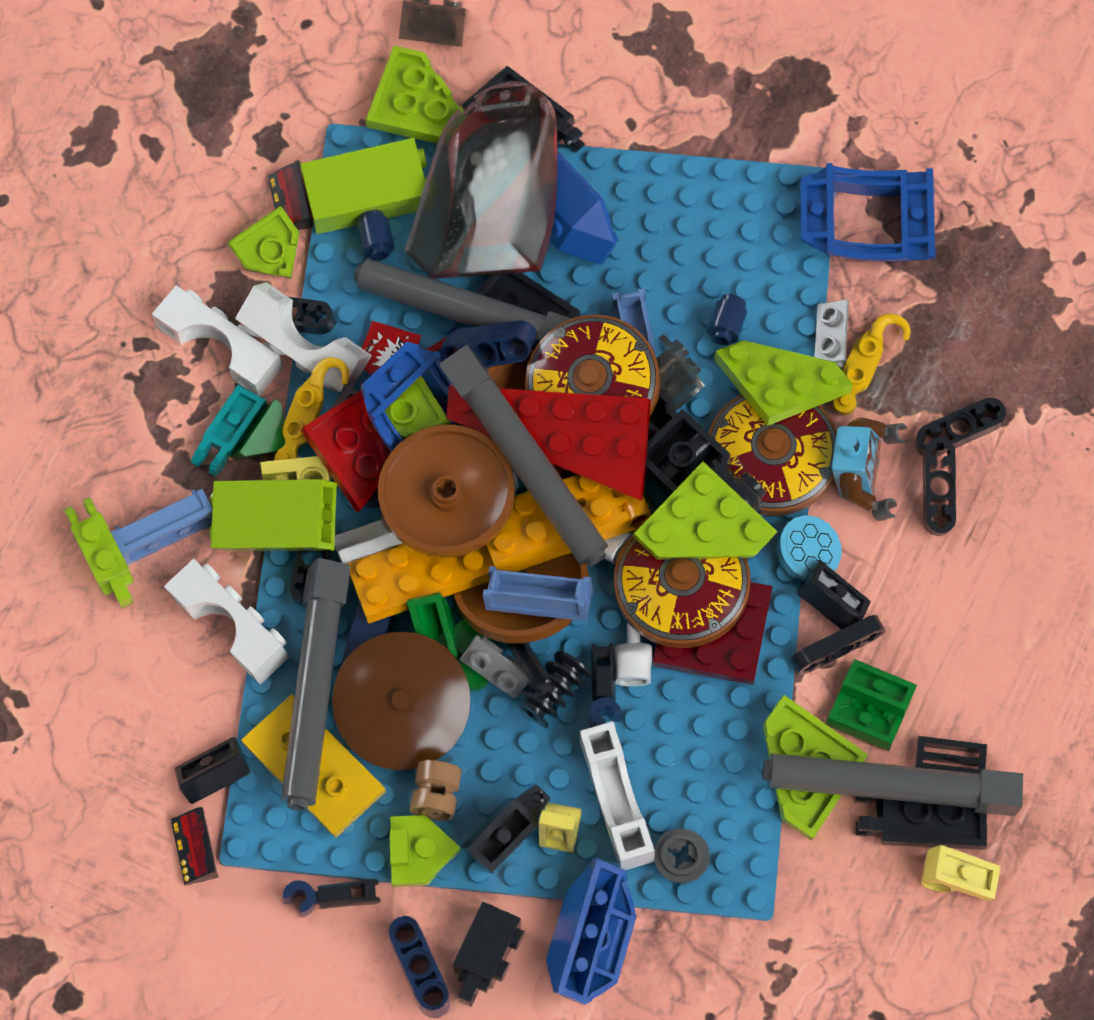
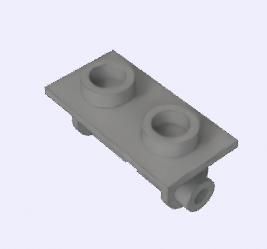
(832, 331)
(501, 671)

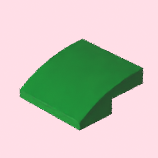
(871, 704)

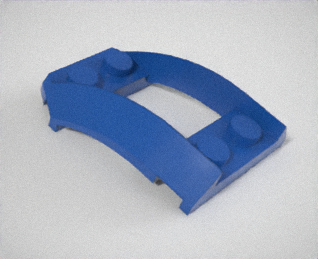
(917, 212)
(394, 378)

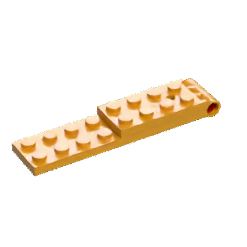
(528, 538)

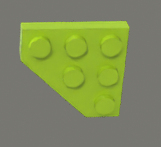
(411, 98)
(780, 380)
(704, 522)
(797, 732)

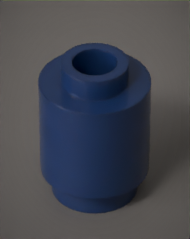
(375, 235)
(727, 319)

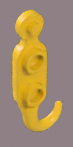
(865, 360)
(307, 406)

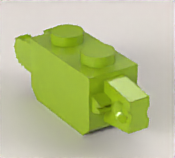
(101, 553)

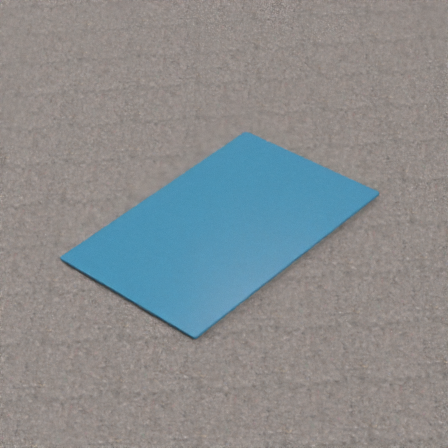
(686, 738)

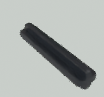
(532, 667)

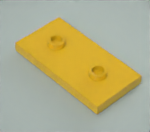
(344, 783)

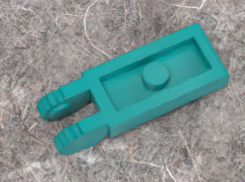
(229, 428)

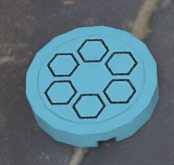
(804, 543)

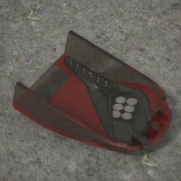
(490, 187)

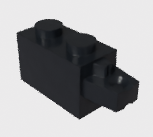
(506, 828)
(485, 951)

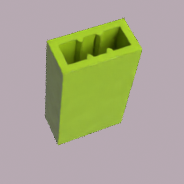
(364, 180)
(273, 515)

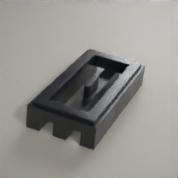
(955, 745)

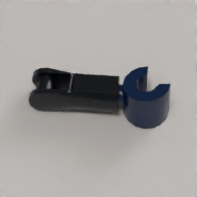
(603, 687)
(331, 895)

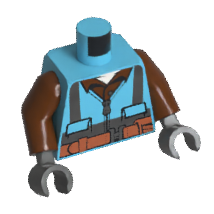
(857, 463)

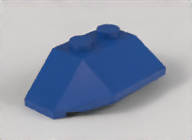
(580, 217)
(591, 933)

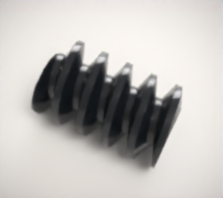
(563, 673)

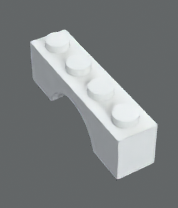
(269, 316)
(187, 318)
(201, 595)
(616, 797)

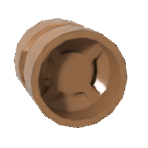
(436, 787)

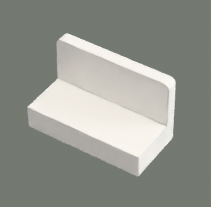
(364, 542)

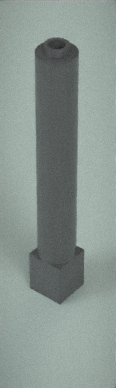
(446, 299)
(524, 455)
(323, 597)
(984, 791)

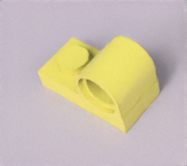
(295, 469)
(559, 827)
(956, 871)

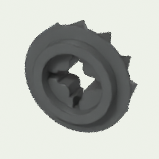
(674, 842)

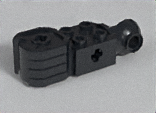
(680, 445)

